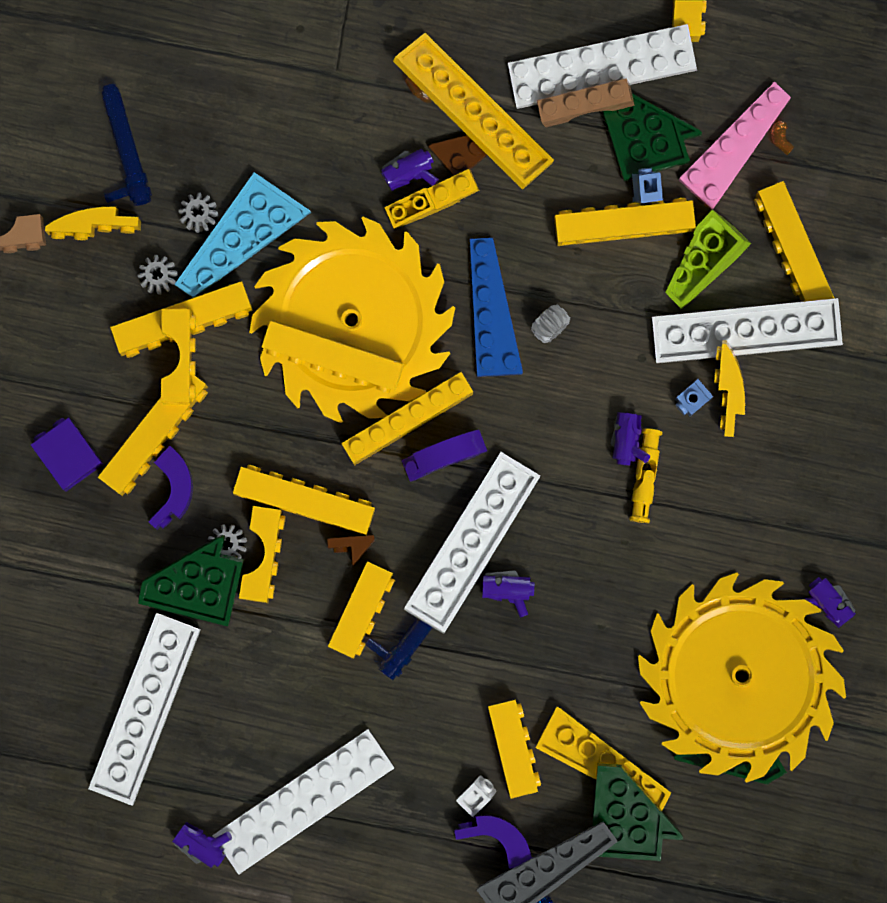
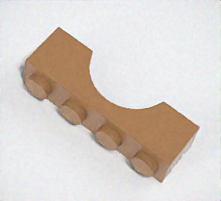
(602, 97)
(26, 233)

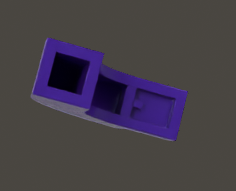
(444, 454)
(181, 488)
(510, 837)

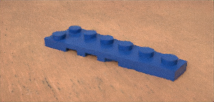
(493, 327)

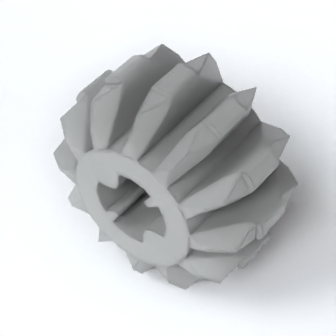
(197, 204)
(165, 269)
(550, 323)
(233, 539)

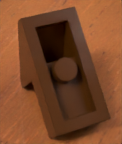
(358, 545)

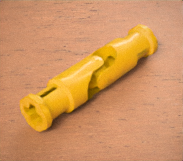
(644, 487)

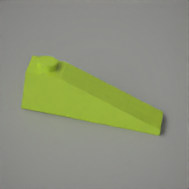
(710, 252)

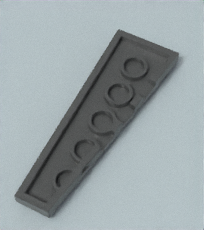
(548, 870)

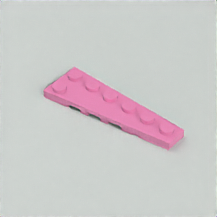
(725, 158)

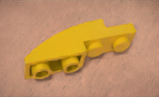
(432, 199)
(83, 223)
(730, 379)

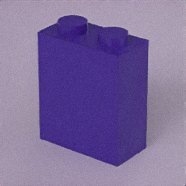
(66, 453)

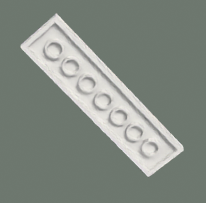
(634, 57)
(748, 330)
(472, 542)
(144, 709)
(304, 801)

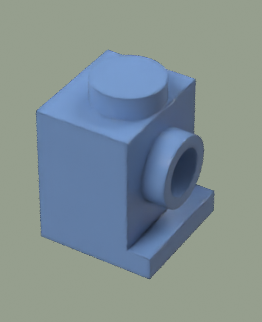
(653, 188)
(697, 389)

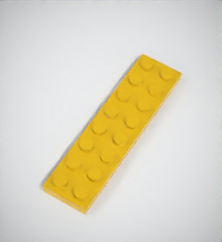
(473, 110)

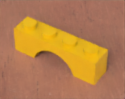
(178, 387)
(257, 584)

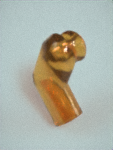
(416, 91)
(778, 136)

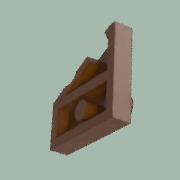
(458, 154)

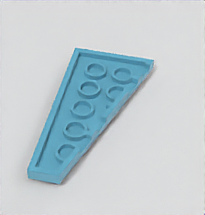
(249, 224)

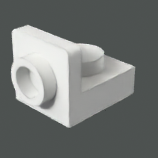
(477, 795)

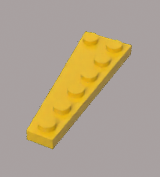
(582, 750)

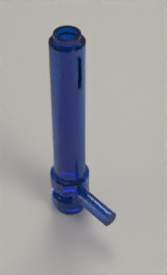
(135, 179)
(401, 654)

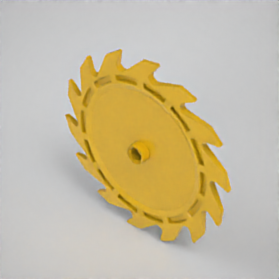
(362, 279)
(734, 718)

